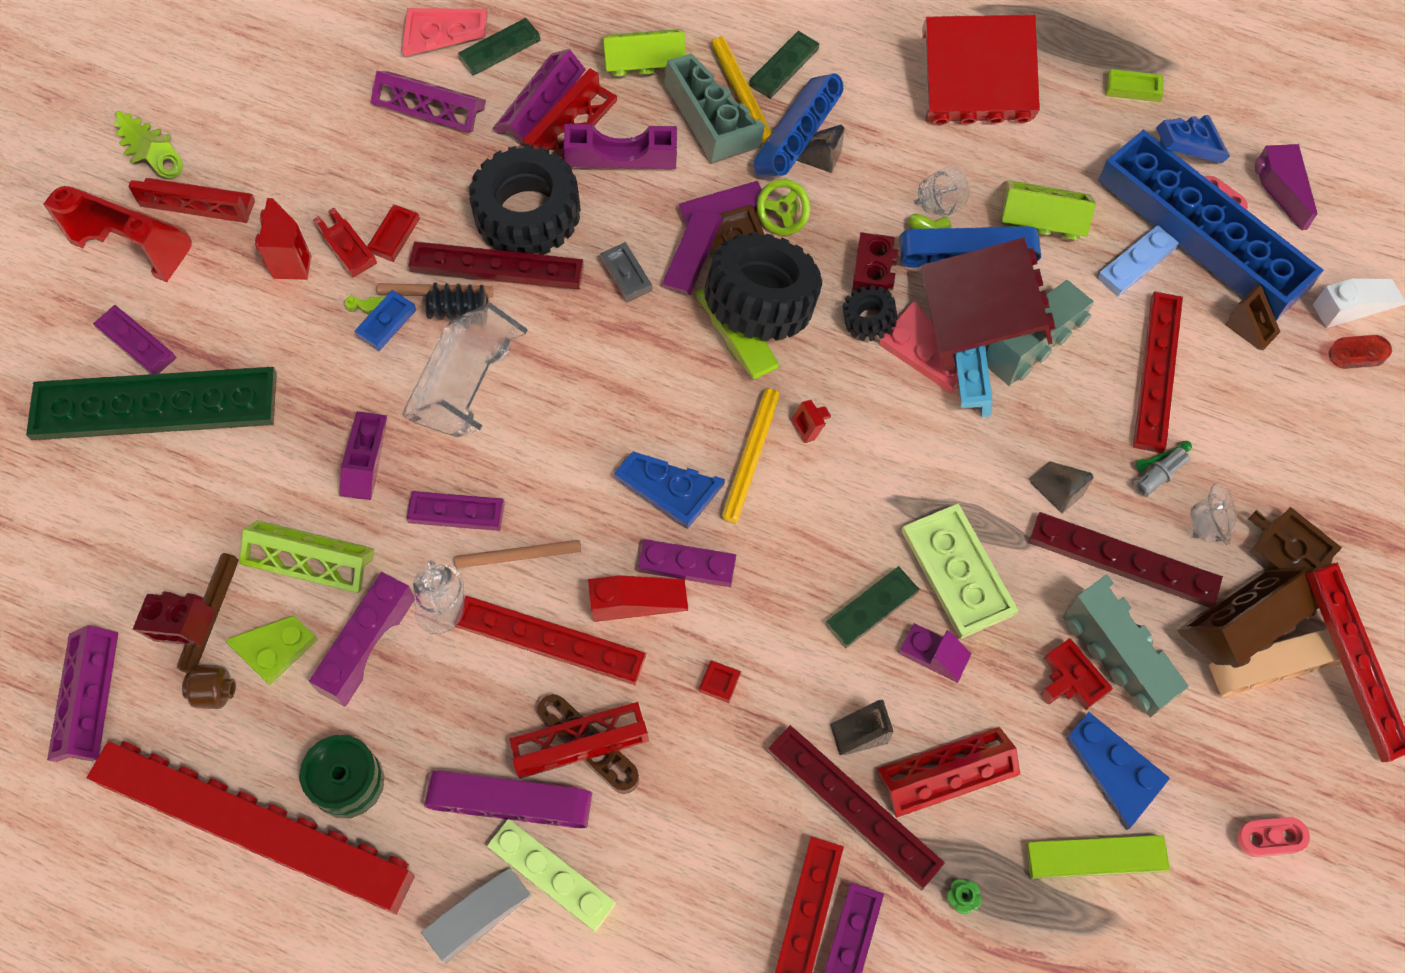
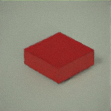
(719, 681)

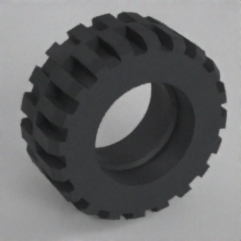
(519, 172)
(762, 286)

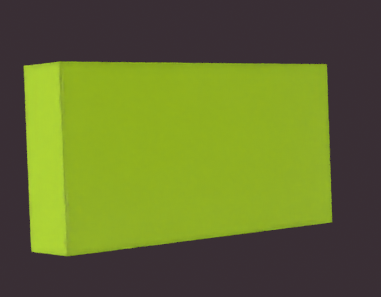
(1134, 85)

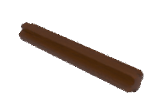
(214, 598)

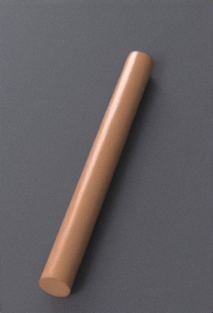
(422, 289)
(517, 554)

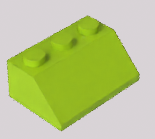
(642, 50)
(1047, 209)

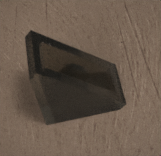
(824, 149)
(1061, 484)
(863, 729)

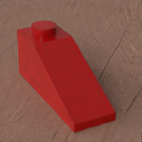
(635, 597)

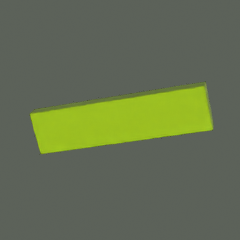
(1097, 857)

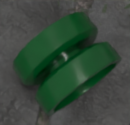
(323, 772)

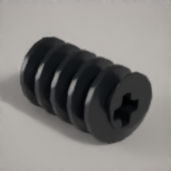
(453, 303)

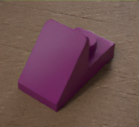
(938, 653)

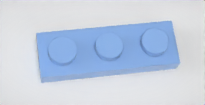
(1138, 260)

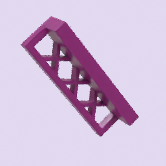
(429, 90)
(541, 94)
(83, 694)

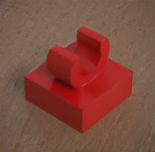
(810, 420)

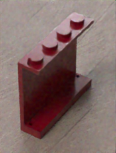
(986, 298)

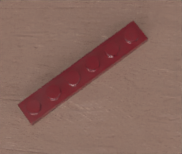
(496, 265)
(1126, 560)
(856, 807)

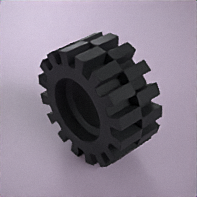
(865, 301)

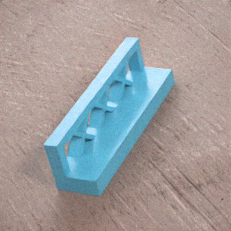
(974, 379)

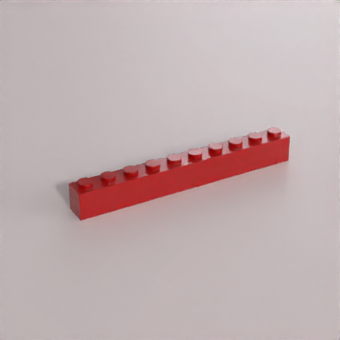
(252, 826)

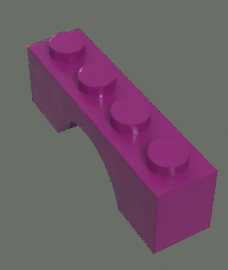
(591, 149)
(345, 662)

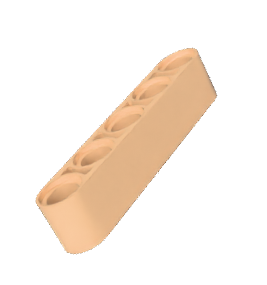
(1278, 663)

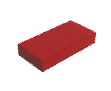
(393, 232)

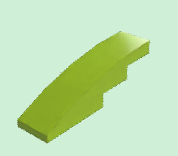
(751, 353)

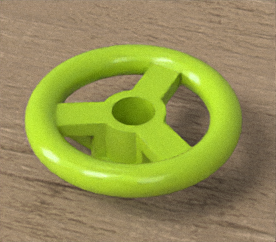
(793, 207)

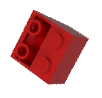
(282, 244)

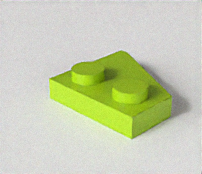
(273, 647)

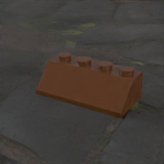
(1252, 616)

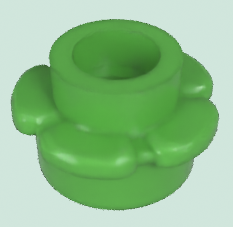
(962, 905)

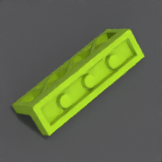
(306, 544)

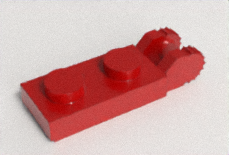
(346, 244)

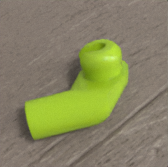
(919, 221)

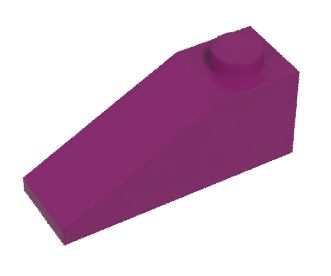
(1286, 180)
(362, 456)

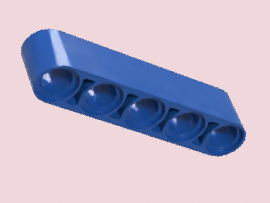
(798, 126)
(931, 245)

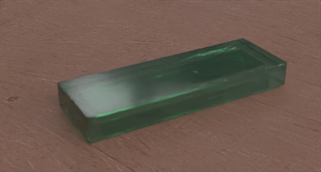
(499, 46)
(784, 64)
(872, 607)

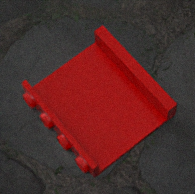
(981, 68)

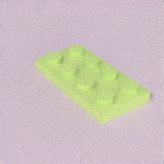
(959, 571)

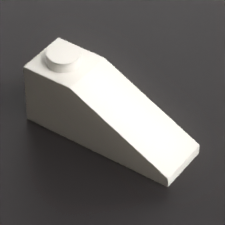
(1356, 299)

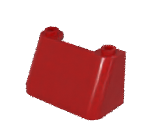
(91, 216)

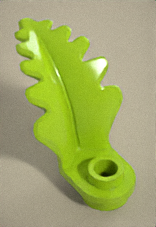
(147, 145)

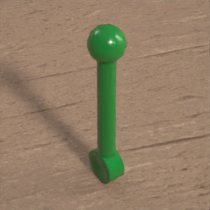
(1142, 464)

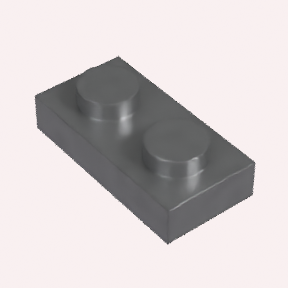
(626, 272)

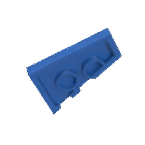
(1193, 138)
(671, 489)
(1121, 771)

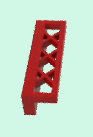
(567, 109)
(193, 199)
(581, 747)
(952, 775)

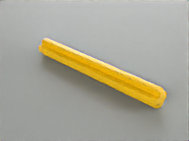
(739, 82)
(750, 456)

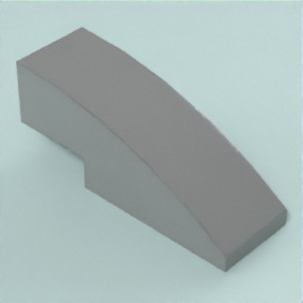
(475, 915)

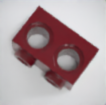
(875, 266)
(174, 618)

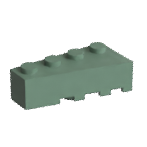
(710, 111)
(1015, 356)
(1124, 647)

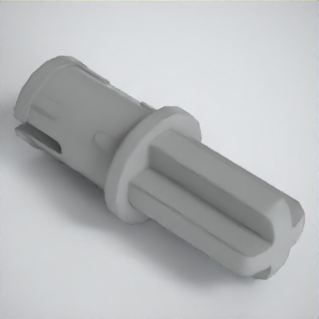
(1161, 472)

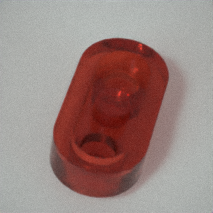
(1357, 351)

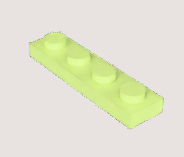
(551, 875)

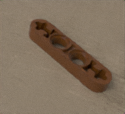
(599, 768)

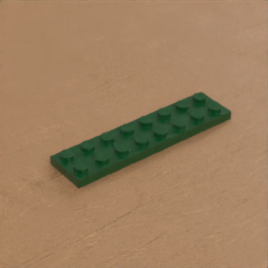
(152, 403)

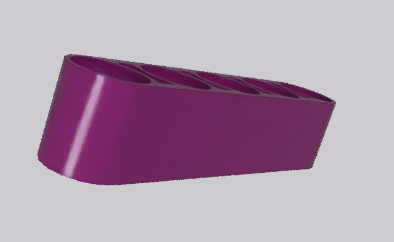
(508, 799)

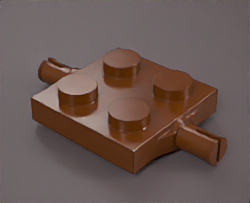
(1292, 542)

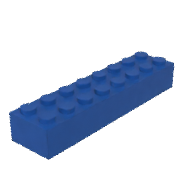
(1208, 223)

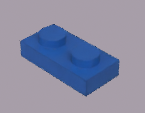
(385, 320)

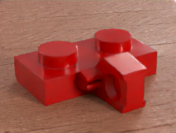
(1074, 676)

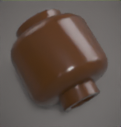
(208, 687)

